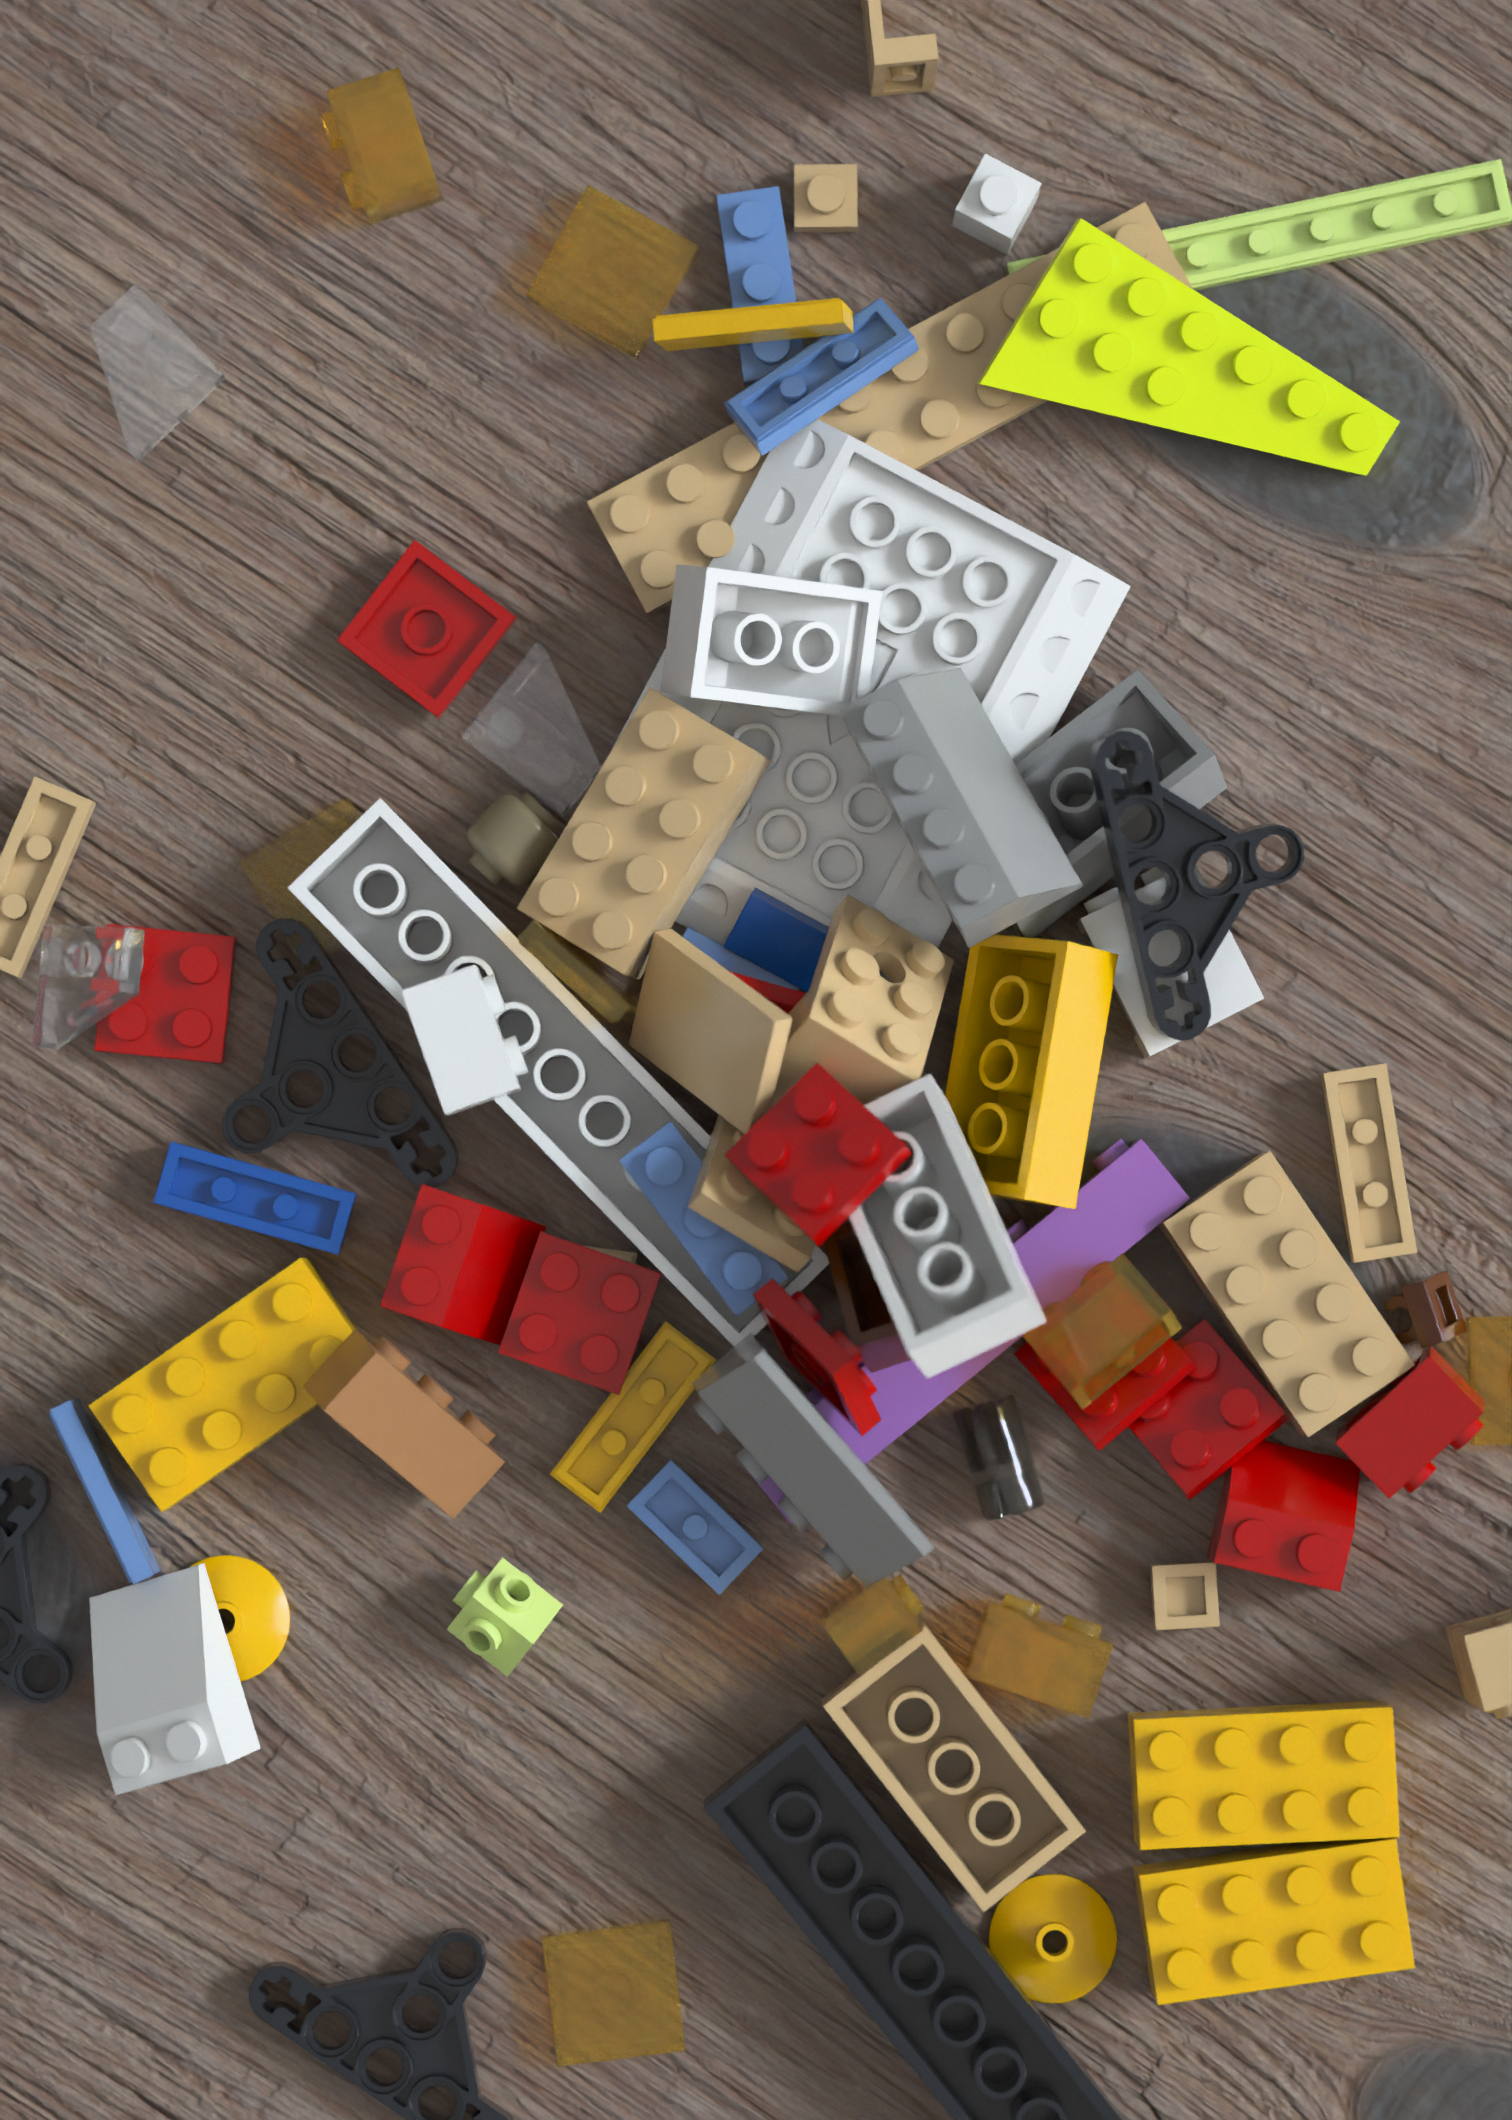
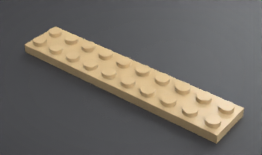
(911, 413)

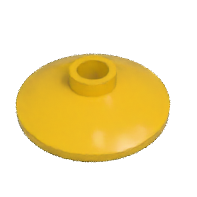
(258, 1610)
(1046, 1905)

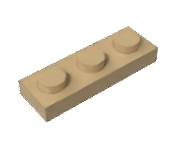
(36, 865)
(1368, 1163)

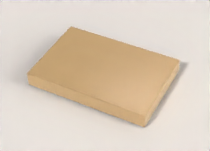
(709, 1030)

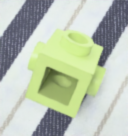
(502, 1615)

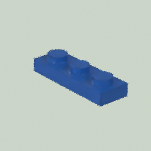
(255, 1198)

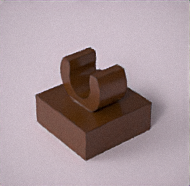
(1431, 1309)

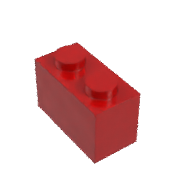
(1412, 1424)

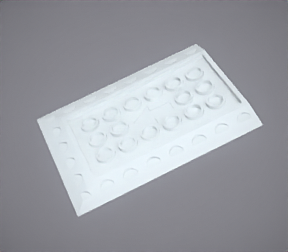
(954, 595)

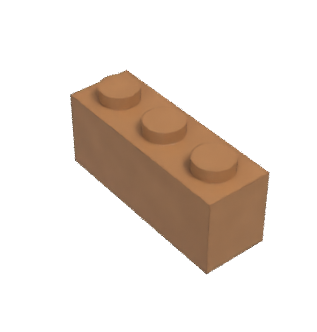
(406, 1421)

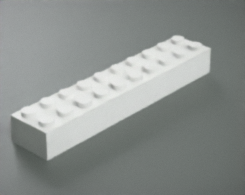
(582, 1088)

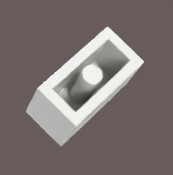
(463, 1039)

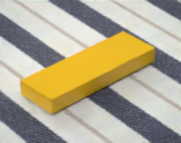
(753, 324)
(634, 1419)

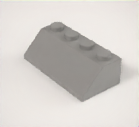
(1066, 795)
(960, 801)
(809, 1463)

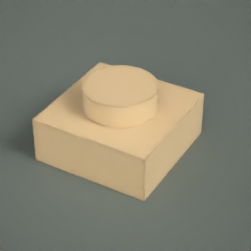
(825, 198)
(1184, 1595)

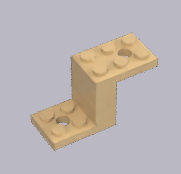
(860, 1031)

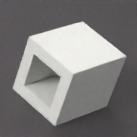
(996, 204)

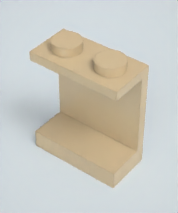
(897, 63)

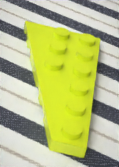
(1150, 350)

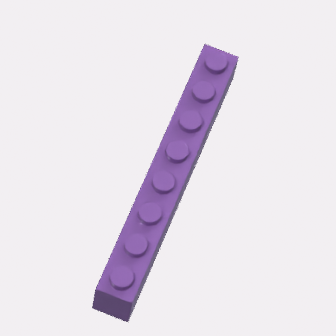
(1110, 1216)

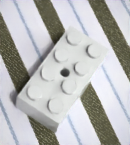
(941, 1239)

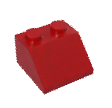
(460, 1265)
(1287, 1515)

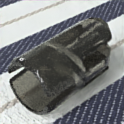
(999, 1458)

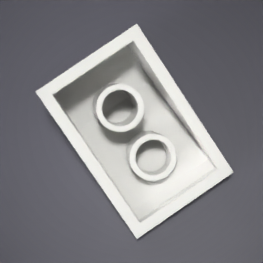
(769, 640)
(165, 1682)

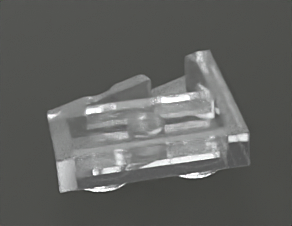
(150, 370)
(536, 734)
(84, 979)

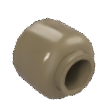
(512, 839)

